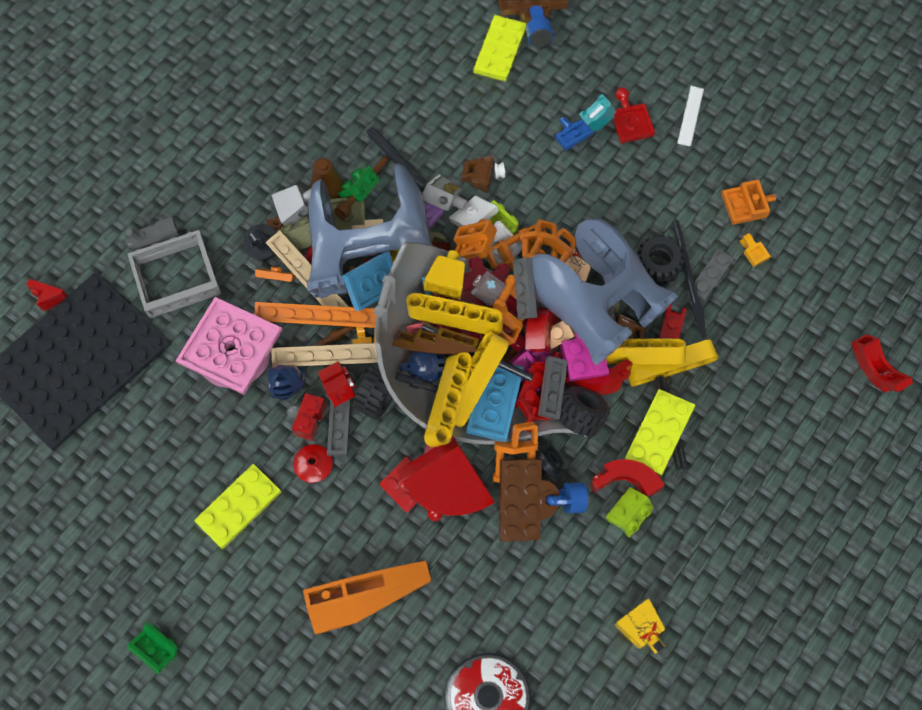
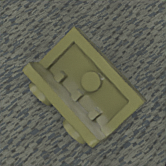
(298, 233)

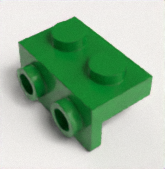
(359, 184)
(153, 648)

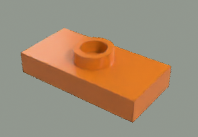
(275, 273)

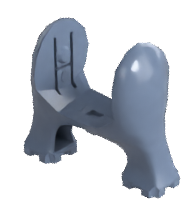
(334, 247)
(585, 304)

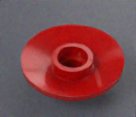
(317, 471)

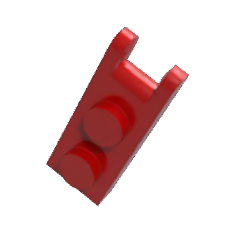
(672, 324)

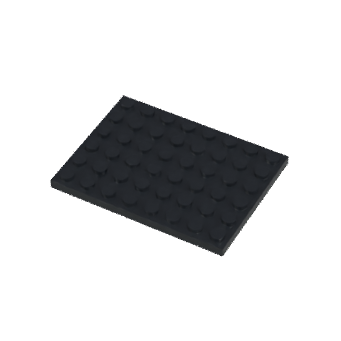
(76, 360)

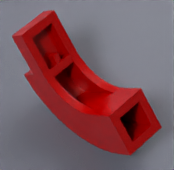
(539, 330)
(876, 367)
(606, 384)
(631, 471)

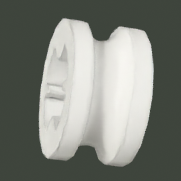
(499, 170)

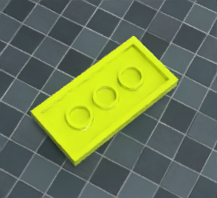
(500, 48)
(660, 431)
(237, 506)

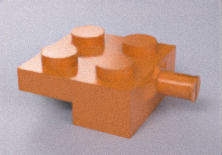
(747, 202)
(475, 239)

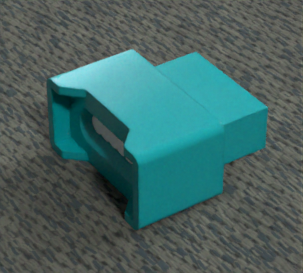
(598, 113)

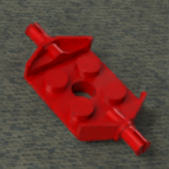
(527, 398)

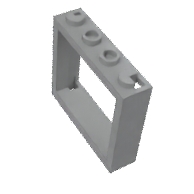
(182, 298)

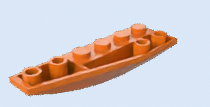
(360, 596)

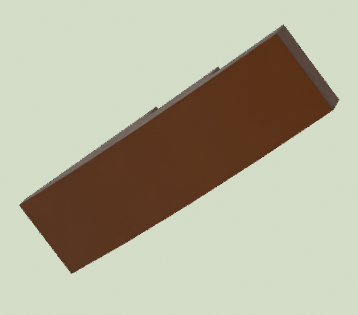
(444, 342)

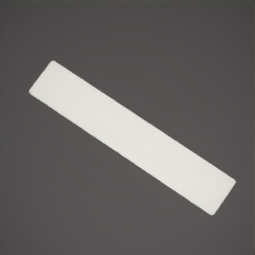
(690, 116)

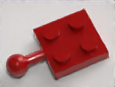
(631, 121)
(403, 497)

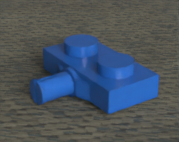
(572, 133)

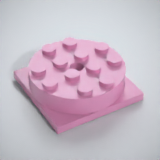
(224, 328)

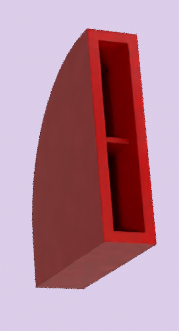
(445, 481)

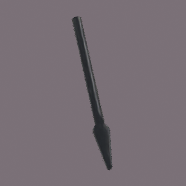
(696, 307)

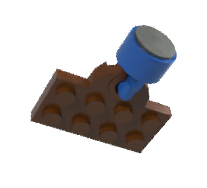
(536, 15)
(529, 499)

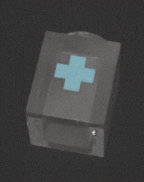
(487, 288)

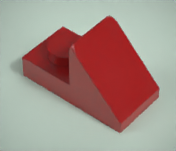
(48, 295)

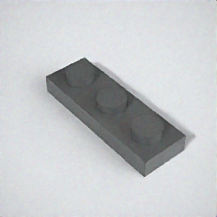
(712, 274)
(525, 288)
(552, 388)
(338, 429)

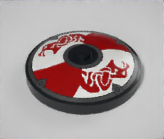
(488, 683)

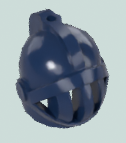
(424, 365)
(285, 381)

